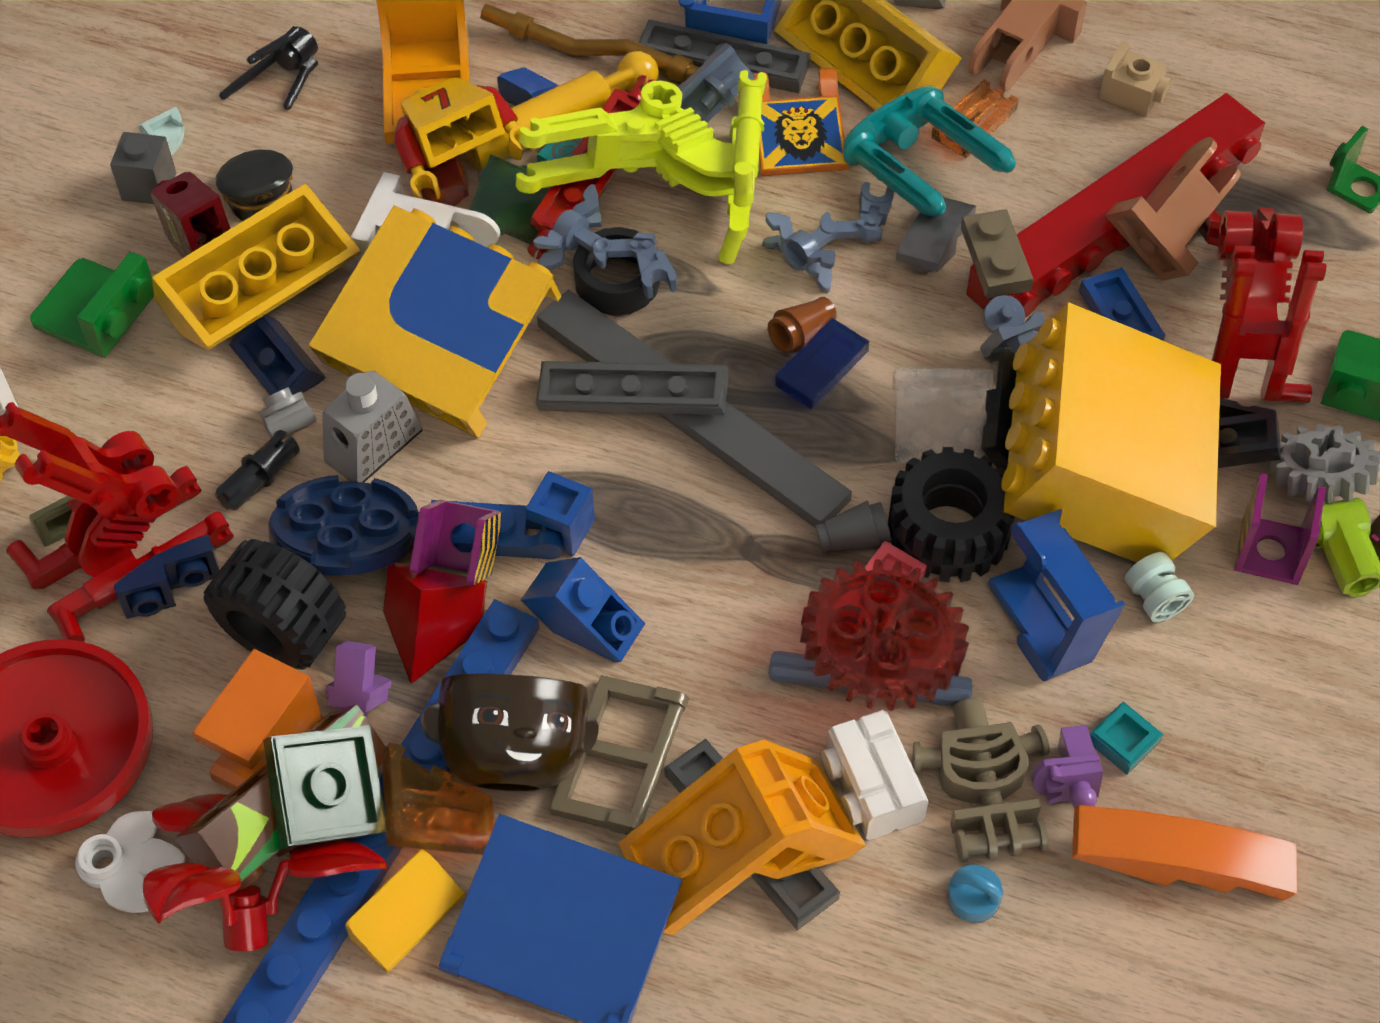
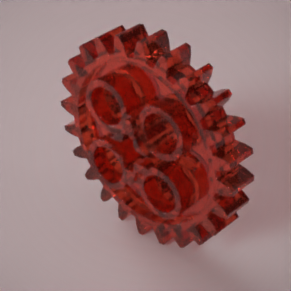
(852, 607)

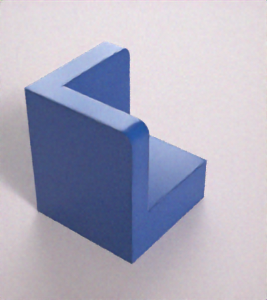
(563, 508)

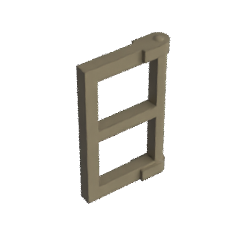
(618, 821)

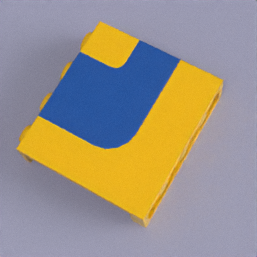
(433, 315)

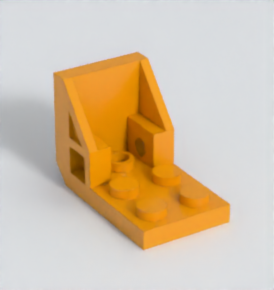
(745, 816)

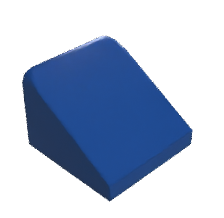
(522, 85)

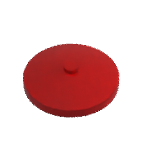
(68, 735)

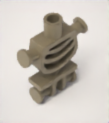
(969, 771)

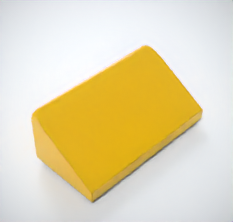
(404, 910)

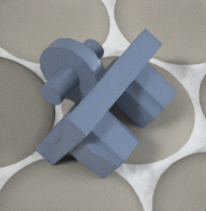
(713, 83)
(1005, 320)

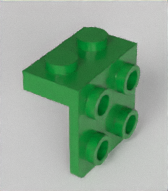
(95, 303)
(1355, 376)

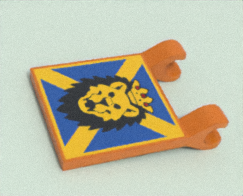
(803, 132)

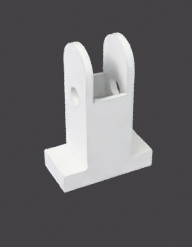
(390, 193)

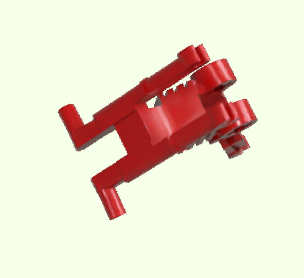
(1256, 278)
(112, 506)

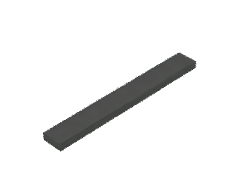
(729, 436)

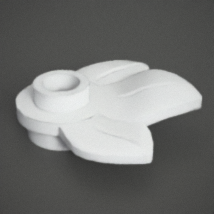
(134, 856)

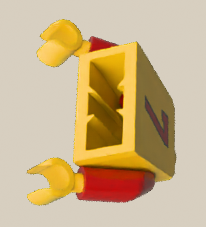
(448, 122)

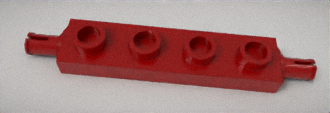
(566, 196)

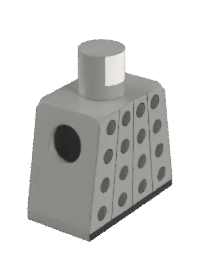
(367, 426)

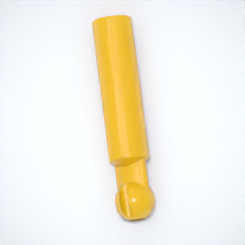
(576, 95)

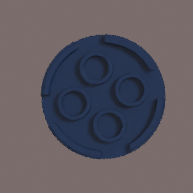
(345, 524)

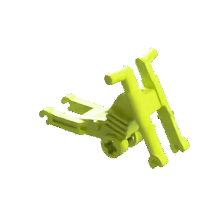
(660, 137)

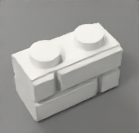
(875, 775)

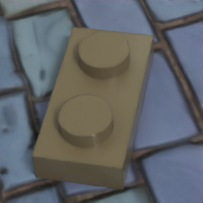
(996, 253)

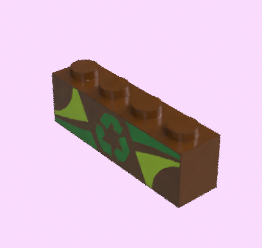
(243, 827)

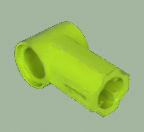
(1348, 548)

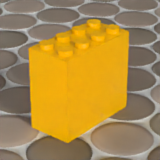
(1114, 436)

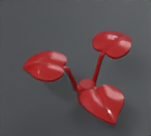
(246, 910)

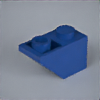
(583, 608)

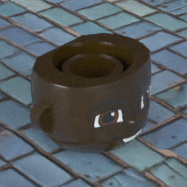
(510, 729)

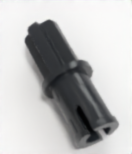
(257, 470)

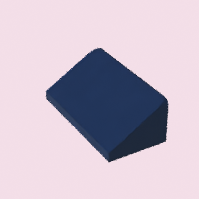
(275, 357)

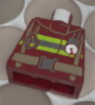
(186, 208)

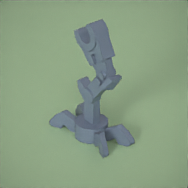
(573, 229)
(803, 249)

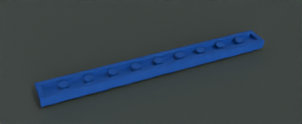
(318, 922)

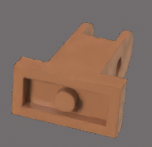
(1024, 32)
(1174, 212)

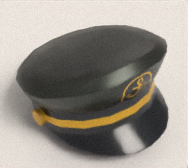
(254, 181)

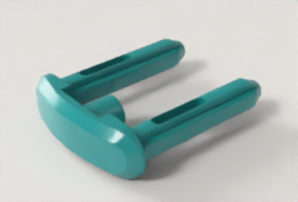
(900, 124)

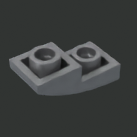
(933, 239)

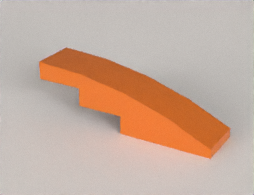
(1185, 849)

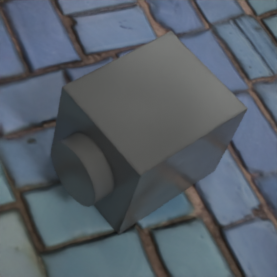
(140, 165)

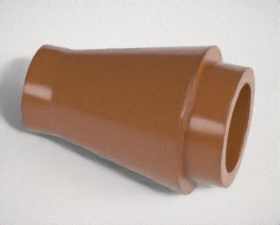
(798, 324)

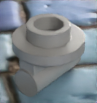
(286, 412)

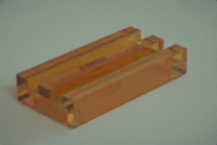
(979, 103)

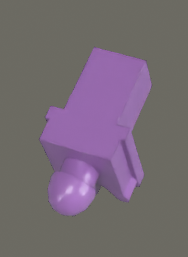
(355, 678)
(1073, 776)

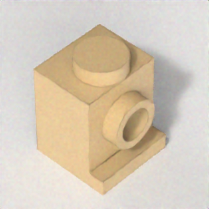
(1134, 81)

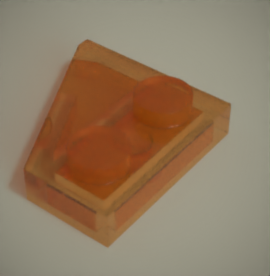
(432, 808)

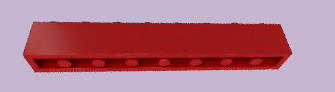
(1077, 232)

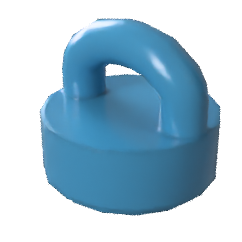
(974, 893)

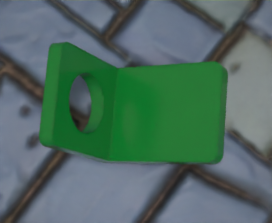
(1348, 172)

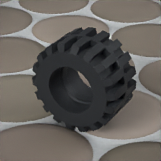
(956, 482)
(275, 603)

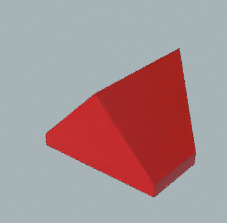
(430, 614)

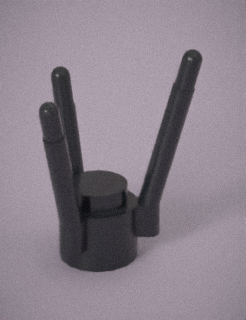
(291, 52)

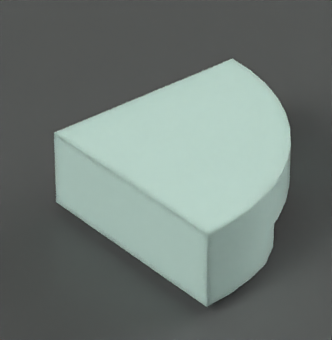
(168, 125)

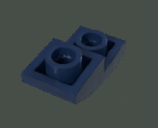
(151, 584)

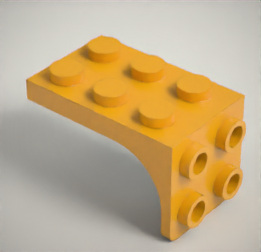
(420, 48)

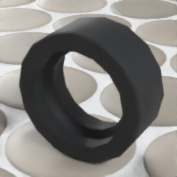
(606, 297)

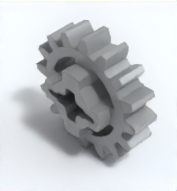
(1326, 460)

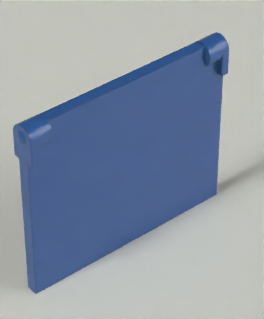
(560, 924)

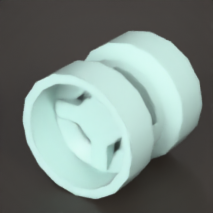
(1159, 587)

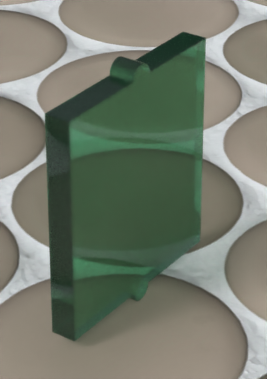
(504, 203)

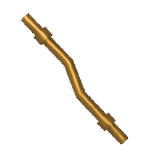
(524, 27)

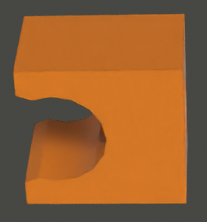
(257, 703)

